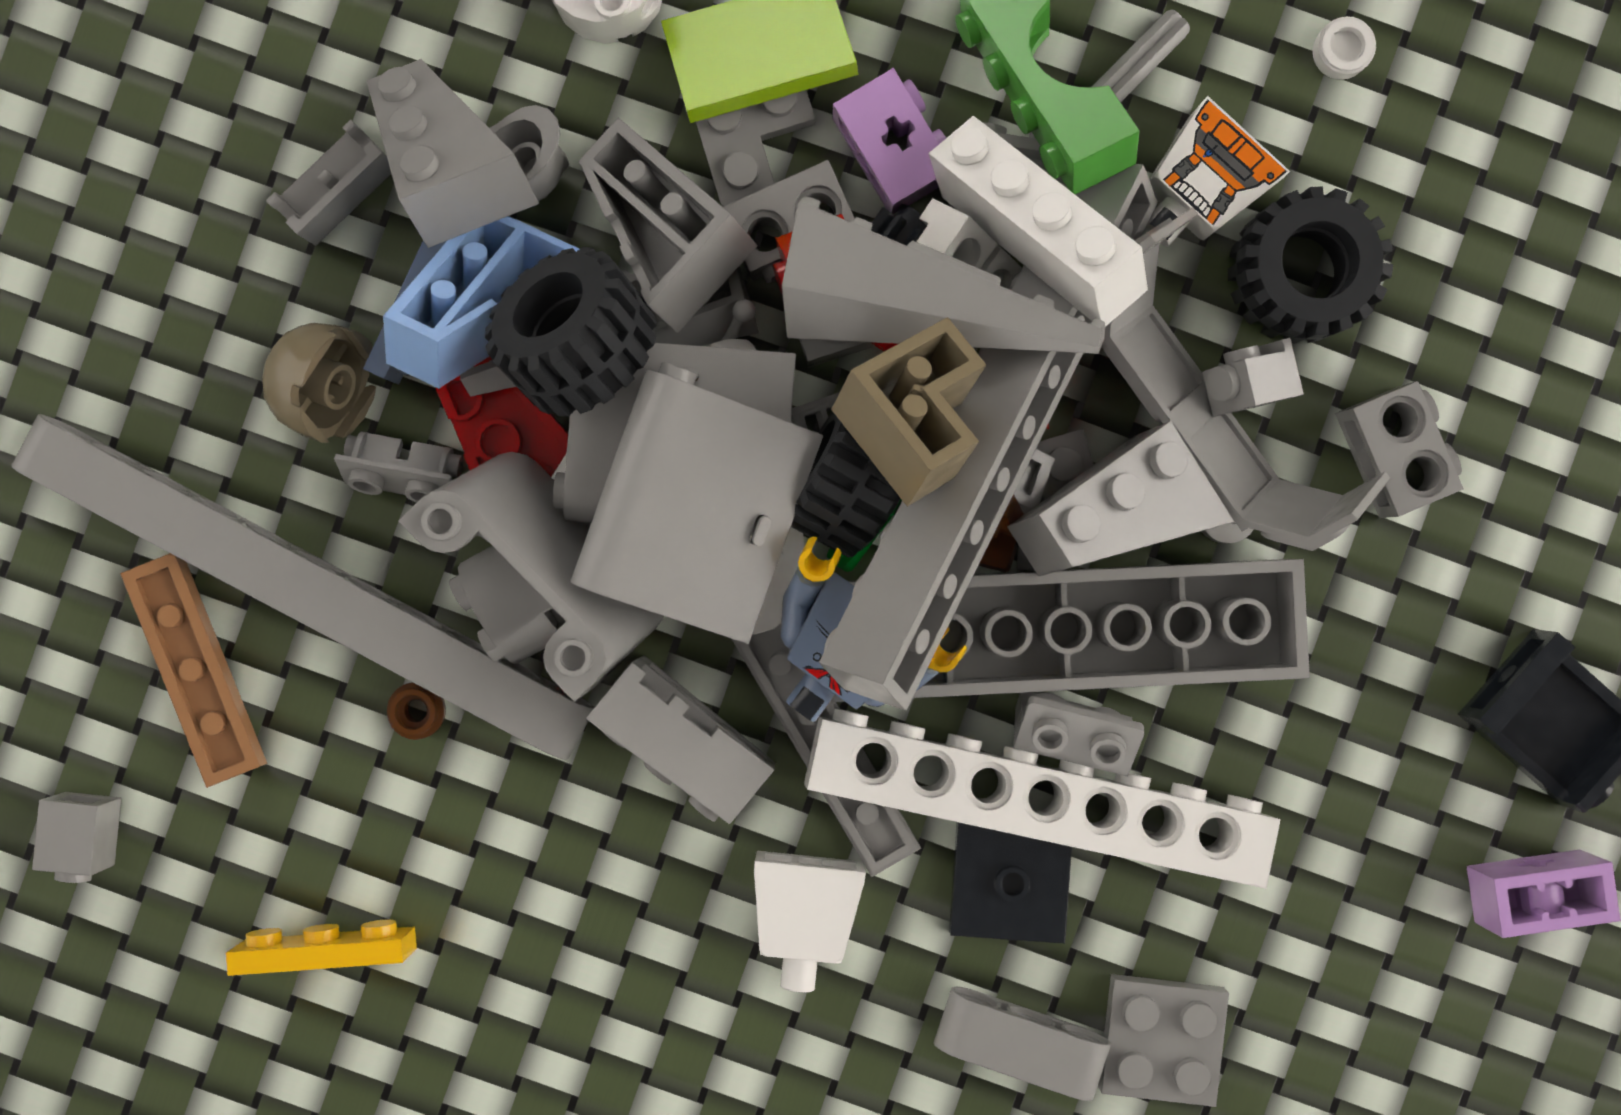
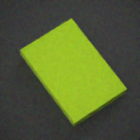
(756, 52)

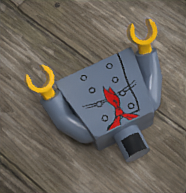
(809, 614)

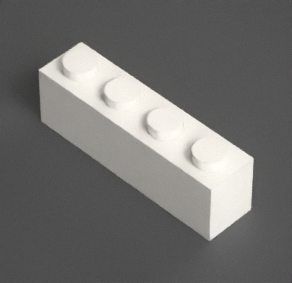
(1040, 221)

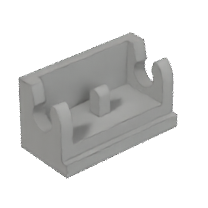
(333, 185)

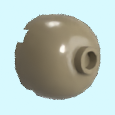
(319, 381)

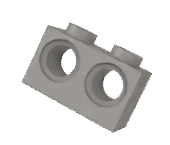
(778, 206)
(1418, 441)

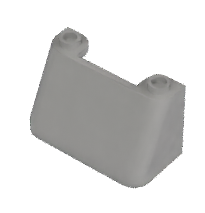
(513, 510)

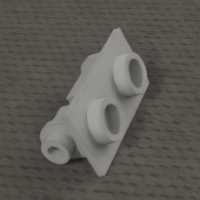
(374, 466)

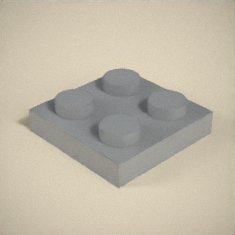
(1164, 1040)

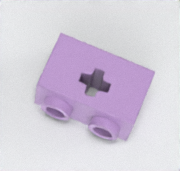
(864, 123)
(1543, 893)

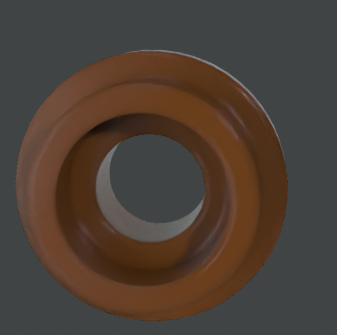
(404, 723)

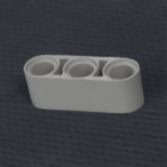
(1022, 1043)

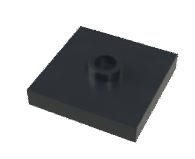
(1009, 886)

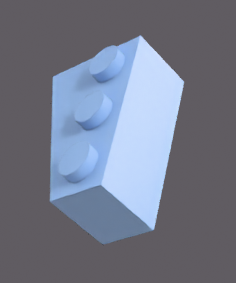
(443, 314)

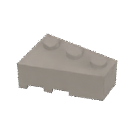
(443, 157)
(666, 224)

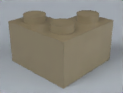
(904, 409)

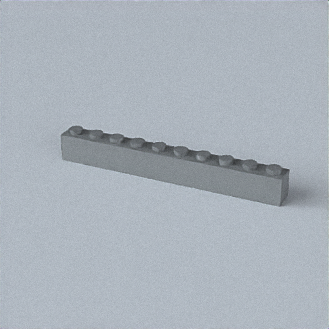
(938, 541)

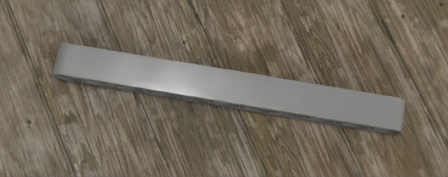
(301, 586)

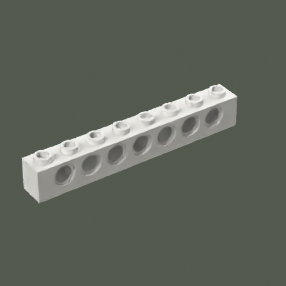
(1238, 855)

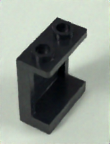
(1552, 721)

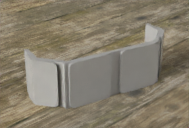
(1176, 392)

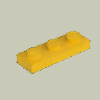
(321, 948)

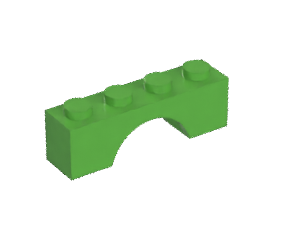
(1079, 129)

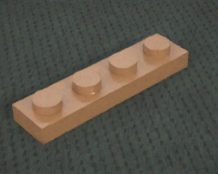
(193, 669)

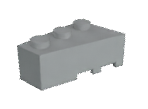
(1122, 503)
(682, 740)

